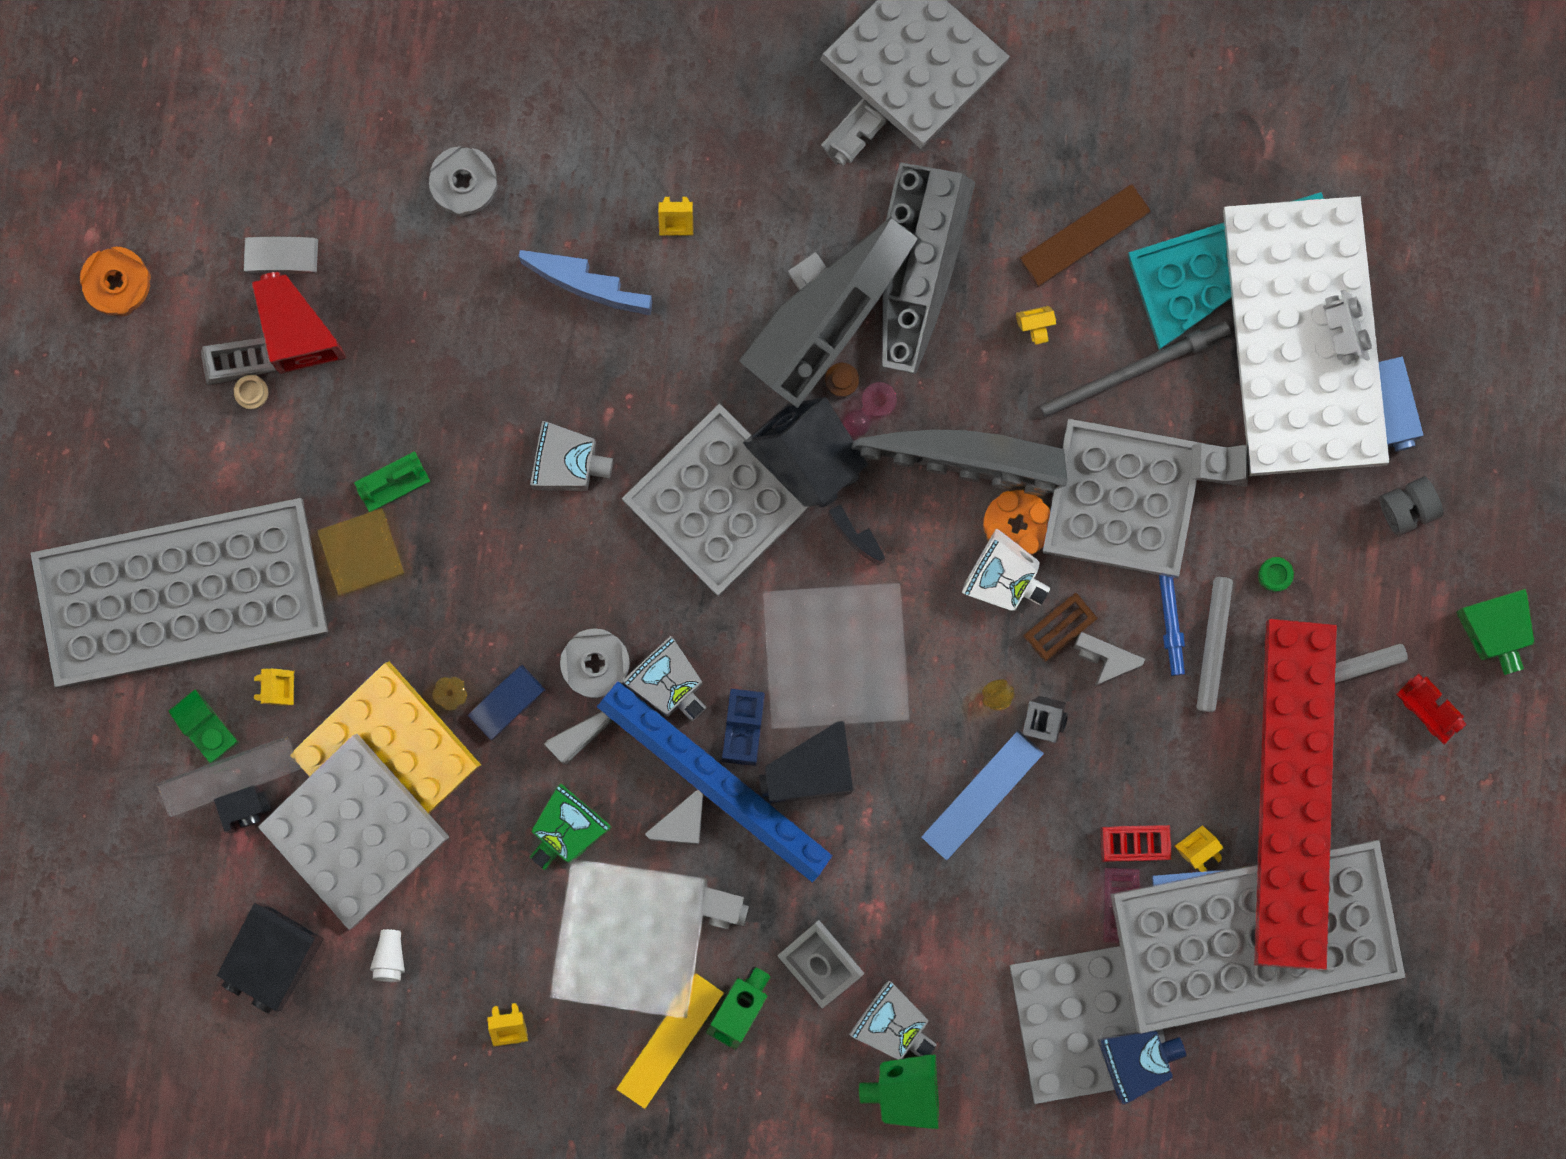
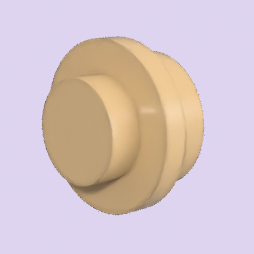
(251, 392)

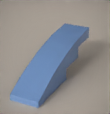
(573, 276)
(982, 795)

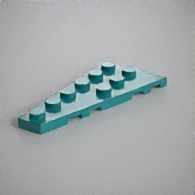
(1184, 279)

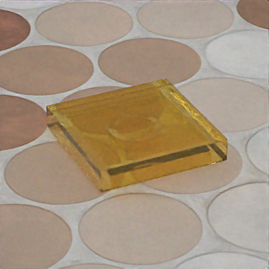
(360, 552)

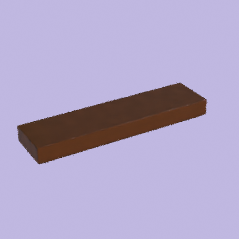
(1085, 235)

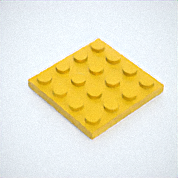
(400, 732)

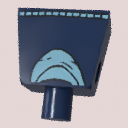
(1139, 1062)

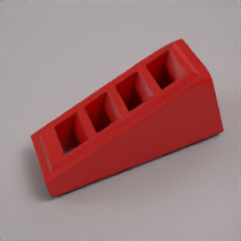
(1107, 844)

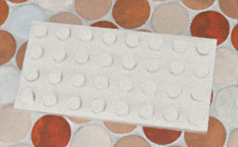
(1296, 395)

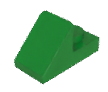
(203, 726)

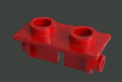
(1420, 697)

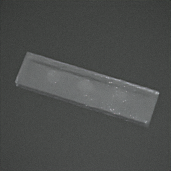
(228, 776)

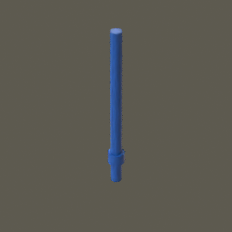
(1173, 639)

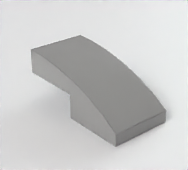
(280, 254)

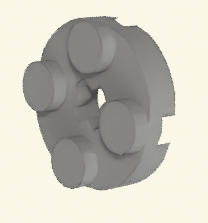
(461, 200)
(580, 649)

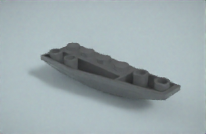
(935, 210)
(826, 313)
(974, 456)

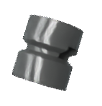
(1411, 506)

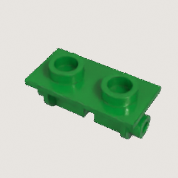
(392, 482)

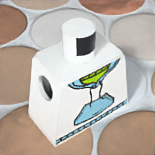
(1005, 575)

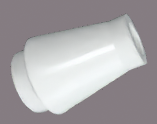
(388, 957)

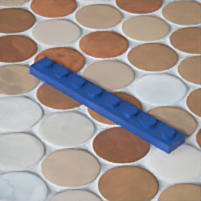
(715, 781)

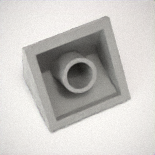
(820, 964)

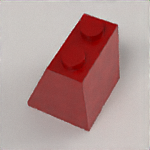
(291, 327)

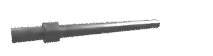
(1195, 342)

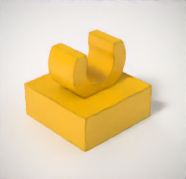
(675, 217)
(1036, 322)
(276, 687)
(1199, 848)
(508, 1027)

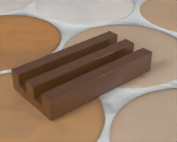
(1037, 646)

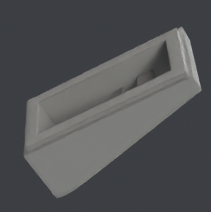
(235, 348)
(572, 741)

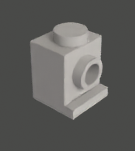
(724, 908)

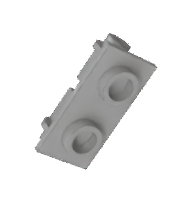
(845, 140)
(1346, 314)

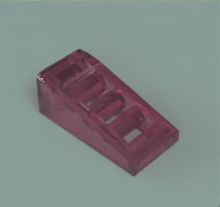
(1115, 874)

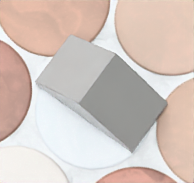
(682, 823)

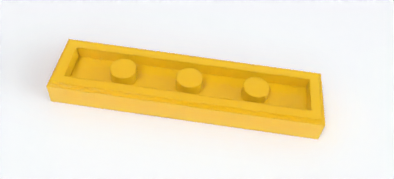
(669, 1044)

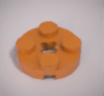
(111, 262)
(1018, 503)

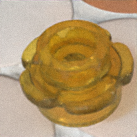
(998, 694)
(449, 702)

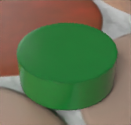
(1275, 574)

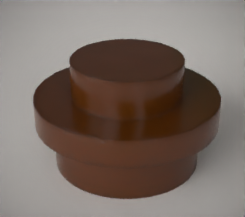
(842, 379)

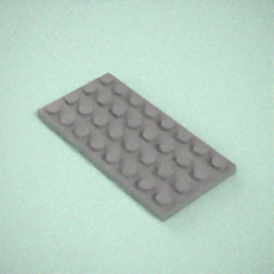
(179, 593)
(1194, 942)

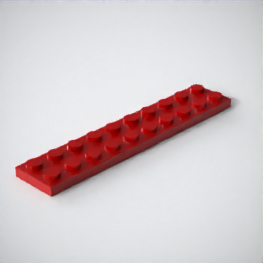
(1295, 795)

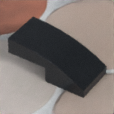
(863, 542)

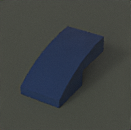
(506, 702)
(743, 727)

